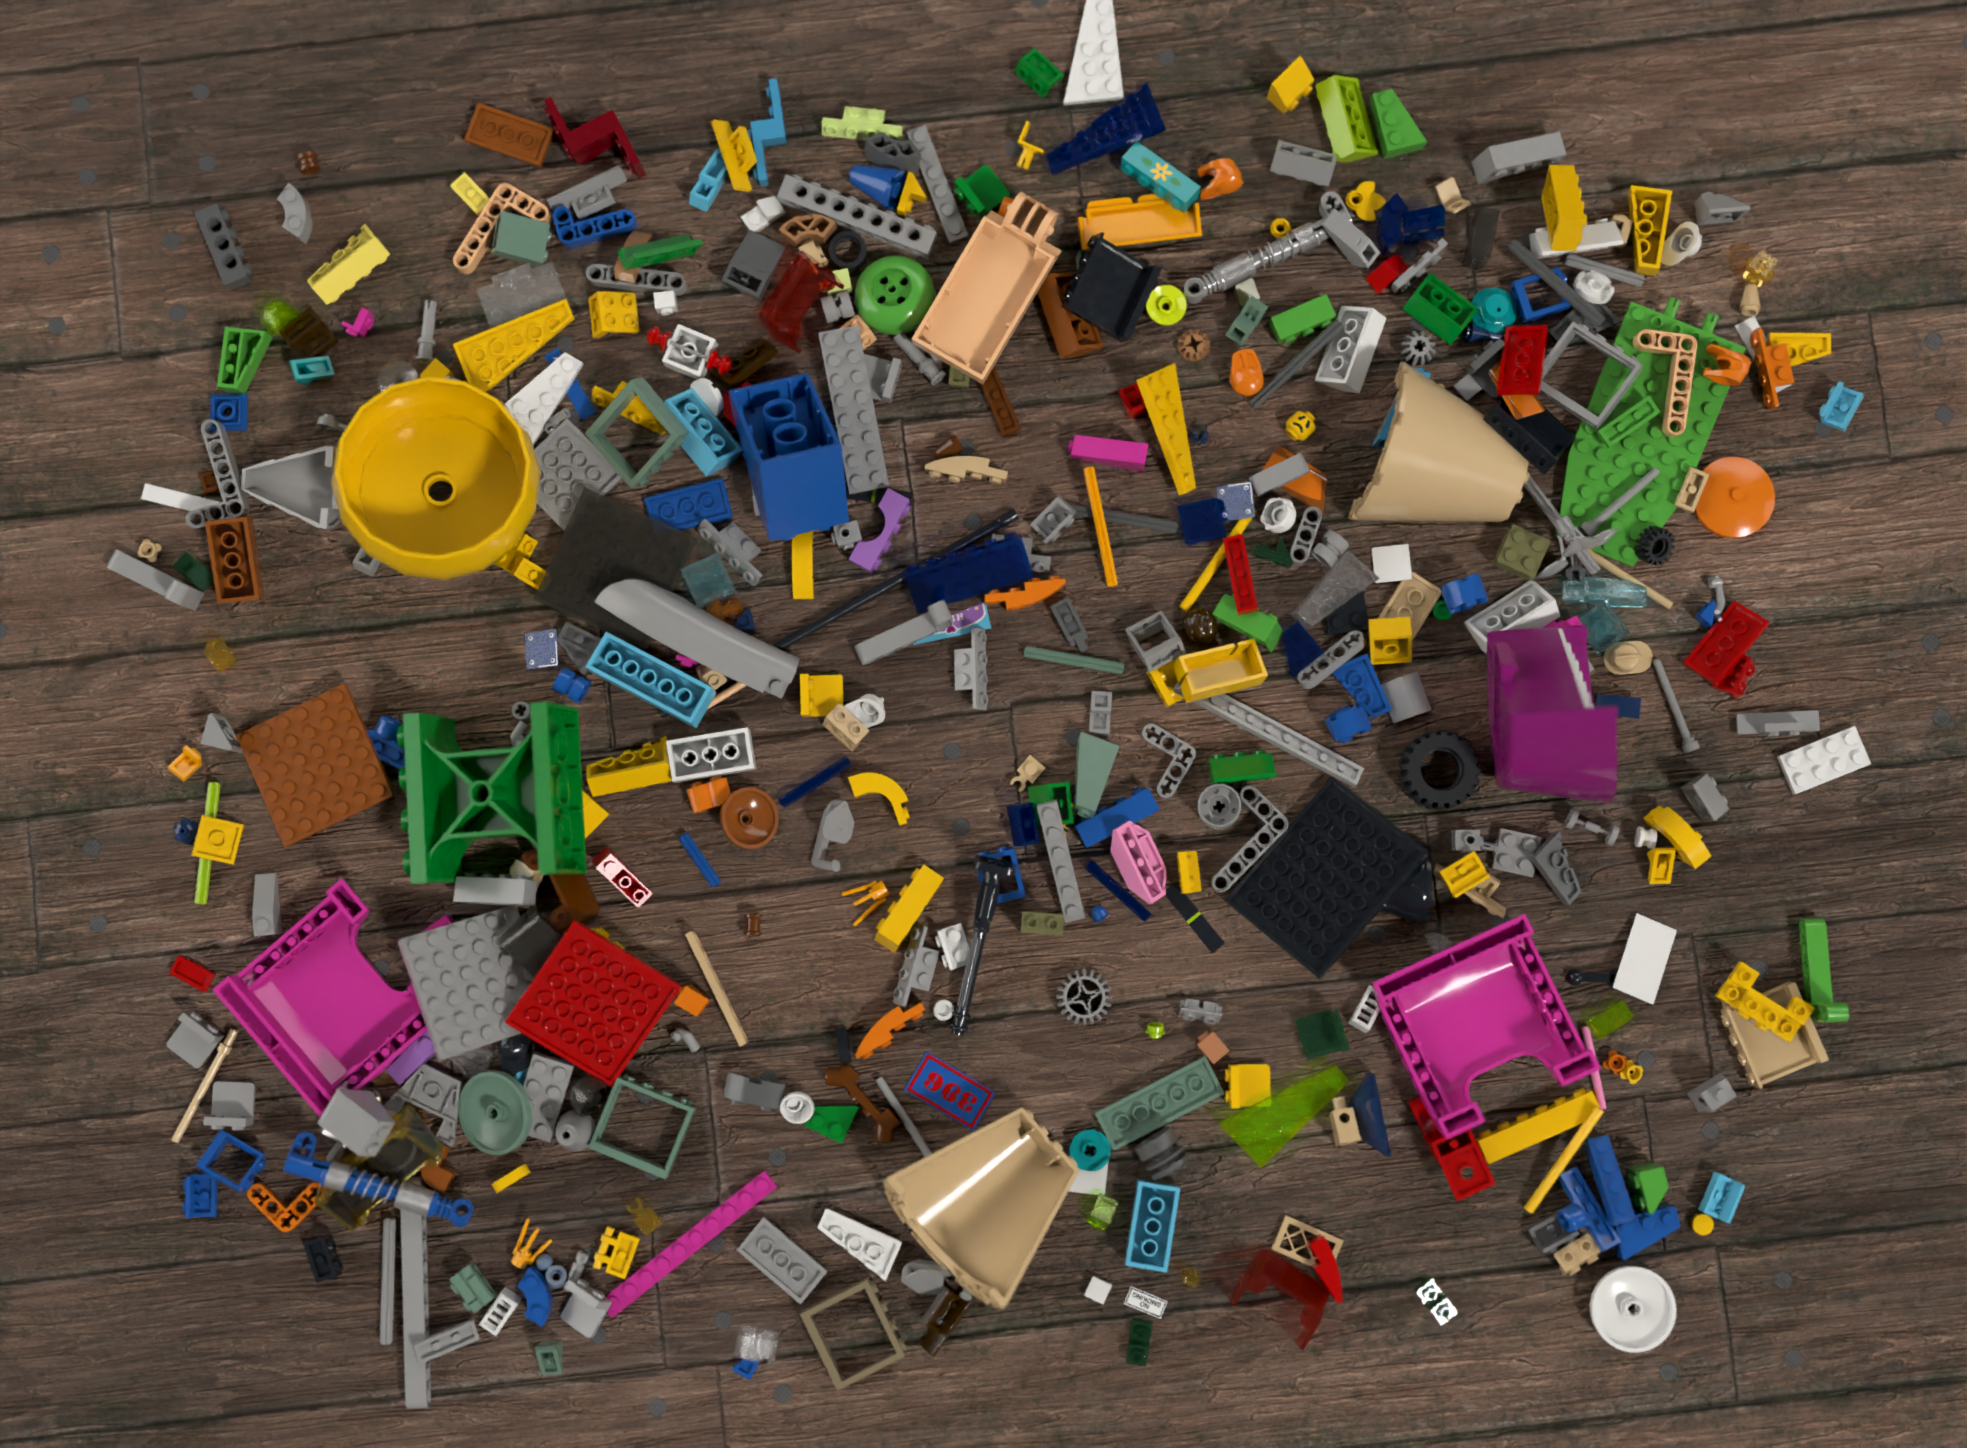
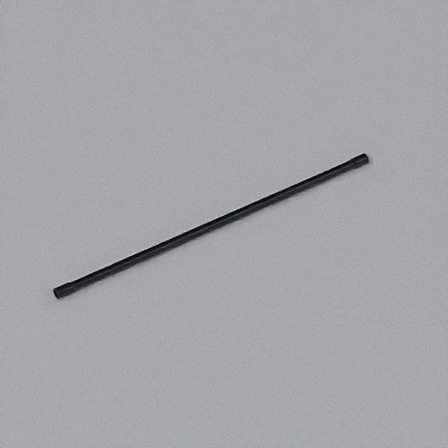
(1001, 521)

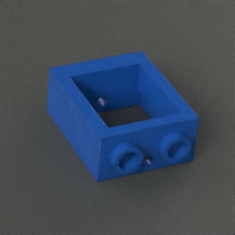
(1522, 303)
(1005, 851)
(214, 1151)

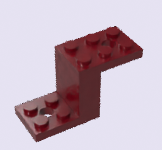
(593, 138)

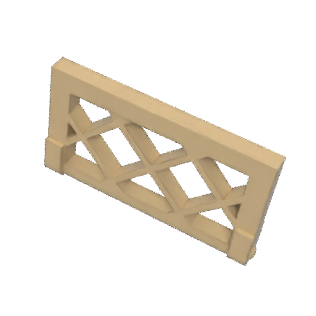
(1303, 1227)

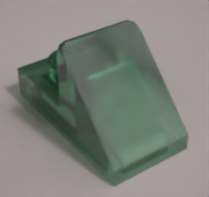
(1279, 556)
(194, 570)

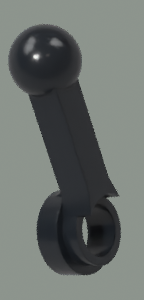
(1575, 977)

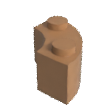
(808, 227)

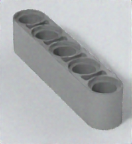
(644, 285)

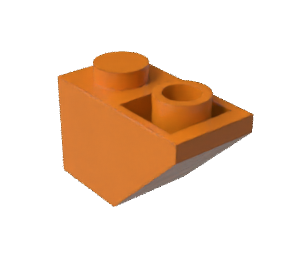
(691, 1000)

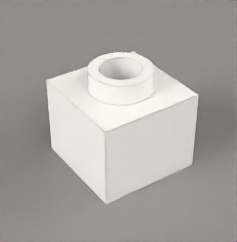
(665, 302)

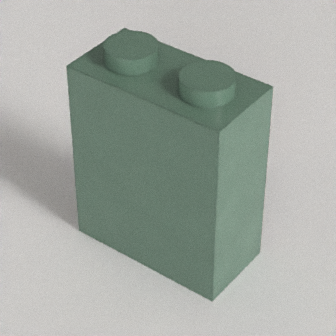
(521, 239)

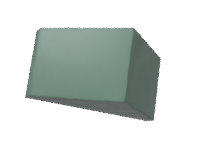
(550, 1357)

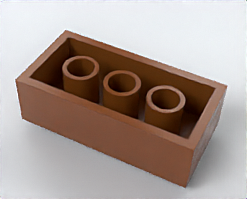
(234, 559)

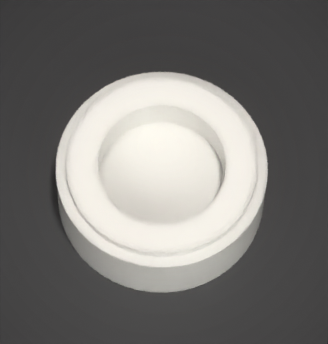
(943, 1010)

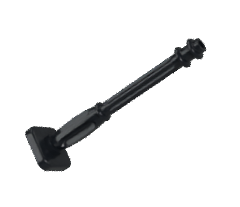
(985, 907)

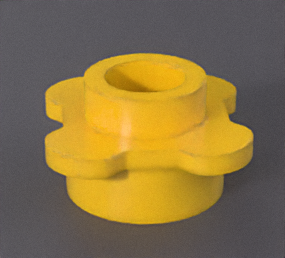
(1636, 1074)

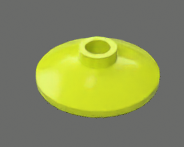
(1166, 295)

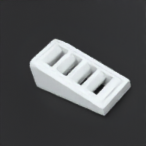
(1365, 1027)
(508, 1300)

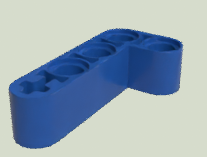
(596, 223)

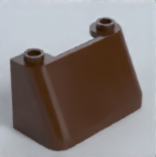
(574, 893)

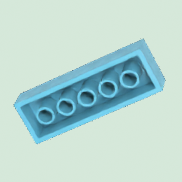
(651, 679)

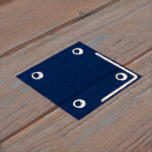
(1236, 501)
(541, 649)

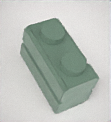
(472, 1287)

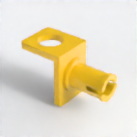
(1028, 149)

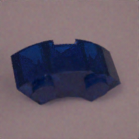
(1389, 224)

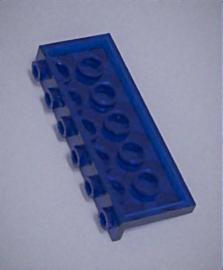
(969, 572)

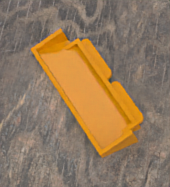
(1139, 222)

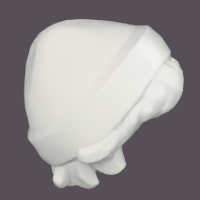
(1278, 515)

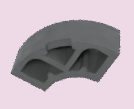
(892, 153)
(753, 1090)

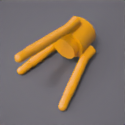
(877, 891)
(522, 1255)

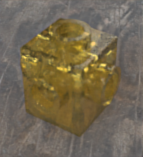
(1760, 268)

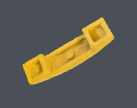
(802, 566)

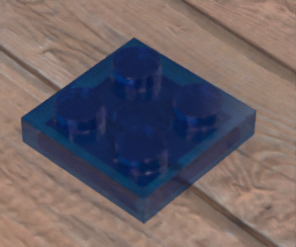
(1201, 521)

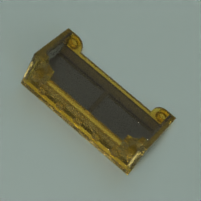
(401, 1155)

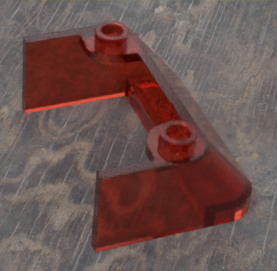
(793, 298)
(1270, 1268)

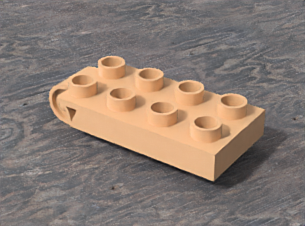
(990, 288)

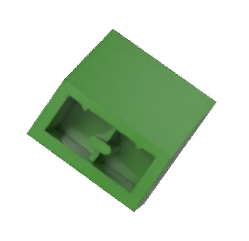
(1648, 1186)

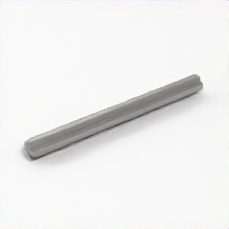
(1553, 516)
(387, 1286)

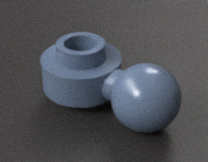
(544, 1263)

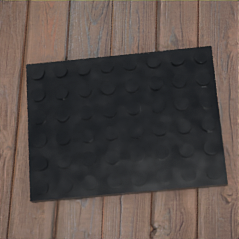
(1326, 877)

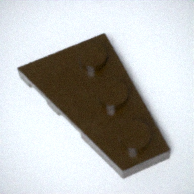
(746, 364)

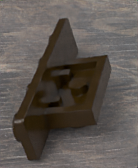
(943, 1318)

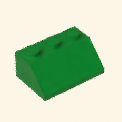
(1440, 308)
(1241, 767)

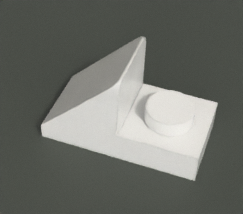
(763, 214)

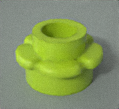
(1155, 1030)

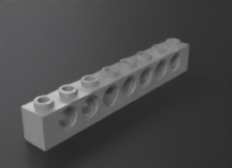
(921, 247)

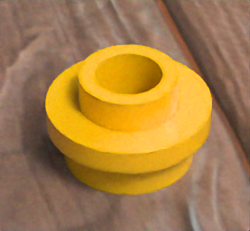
(1280, 222)

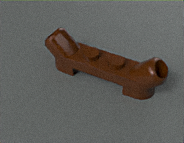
(885, 1121)

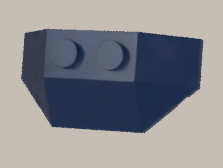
(1370, 1115)

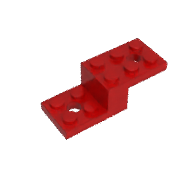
(1453, 1154)

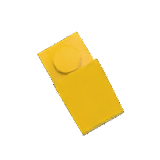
(910, 191)
(528, 572)
(1661, 865)

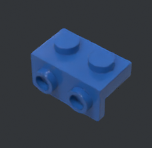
(200, 1196)

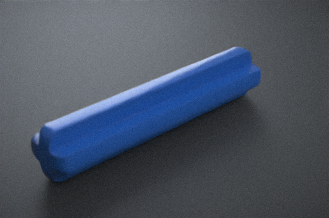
(699, 860)

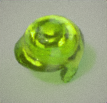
(276, 316)

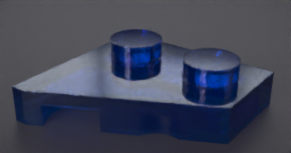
(1300, 648)

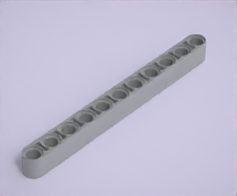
(415, 1303)

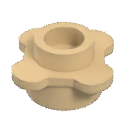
(143, 550)

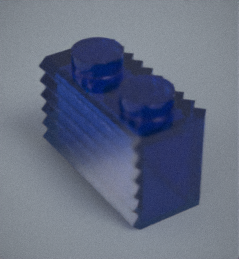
(1023, 824)

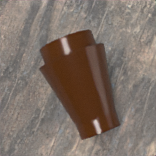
(949, 447)

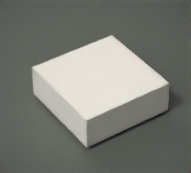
(1097, 1289)

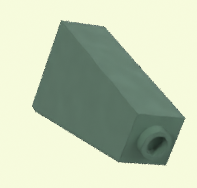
(1092, 770)

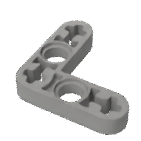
(1175, 752)

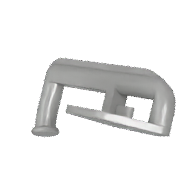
(835, 826)
(927, 1278)

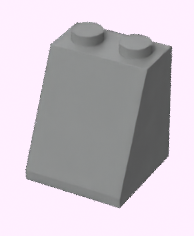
(357, 1121)

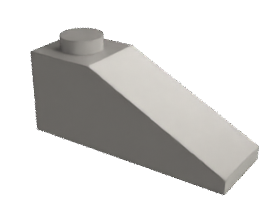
(266, 906)

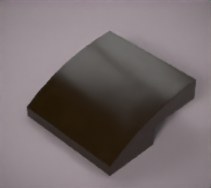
(308, 335)

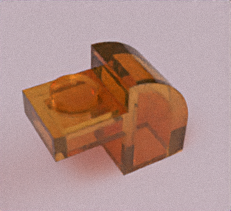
(721, 612)

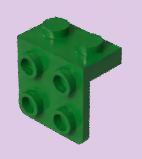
(981, 191)

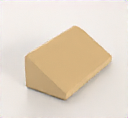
(1691, 490)

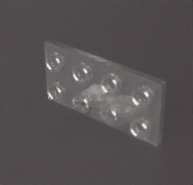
(520, 292)

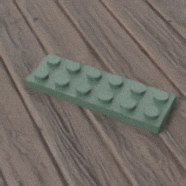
(1159, 1103)

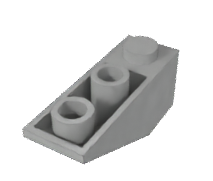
(1350, 240)

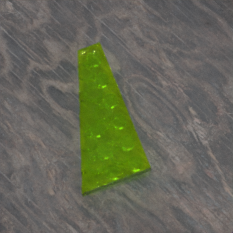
(1275, 1120)

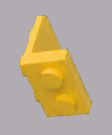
(1247, 1084)

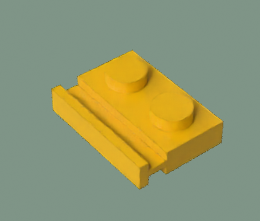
(1464, 874)

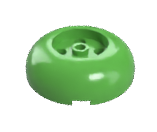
(890, 316)

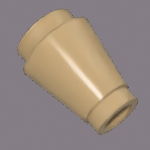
(1750, 301)

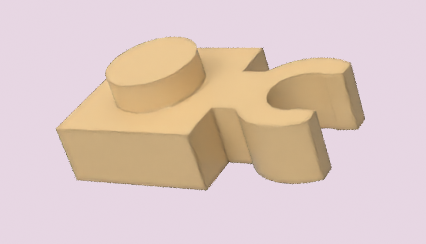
(1029, 770)

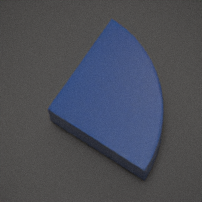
(745, 1368)

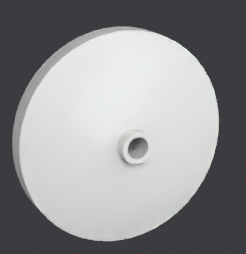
(1647, 1321)

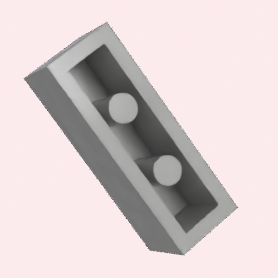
(1303, 163)

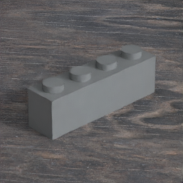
(495, 891)

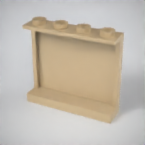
(1764, 1053)

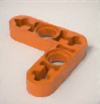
(283, 1210)

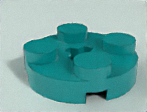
(1078, 1147)

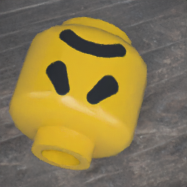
(1300, 425)

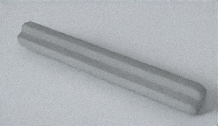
(1608, 270)

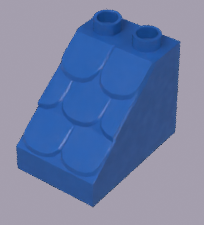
(791, 456)

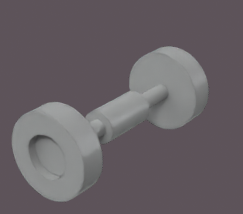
(1611, 834)

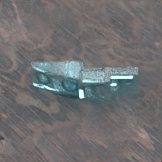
(1596, 589)

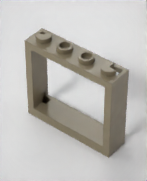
(822, 1347)

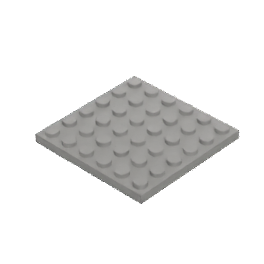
(466, 981)

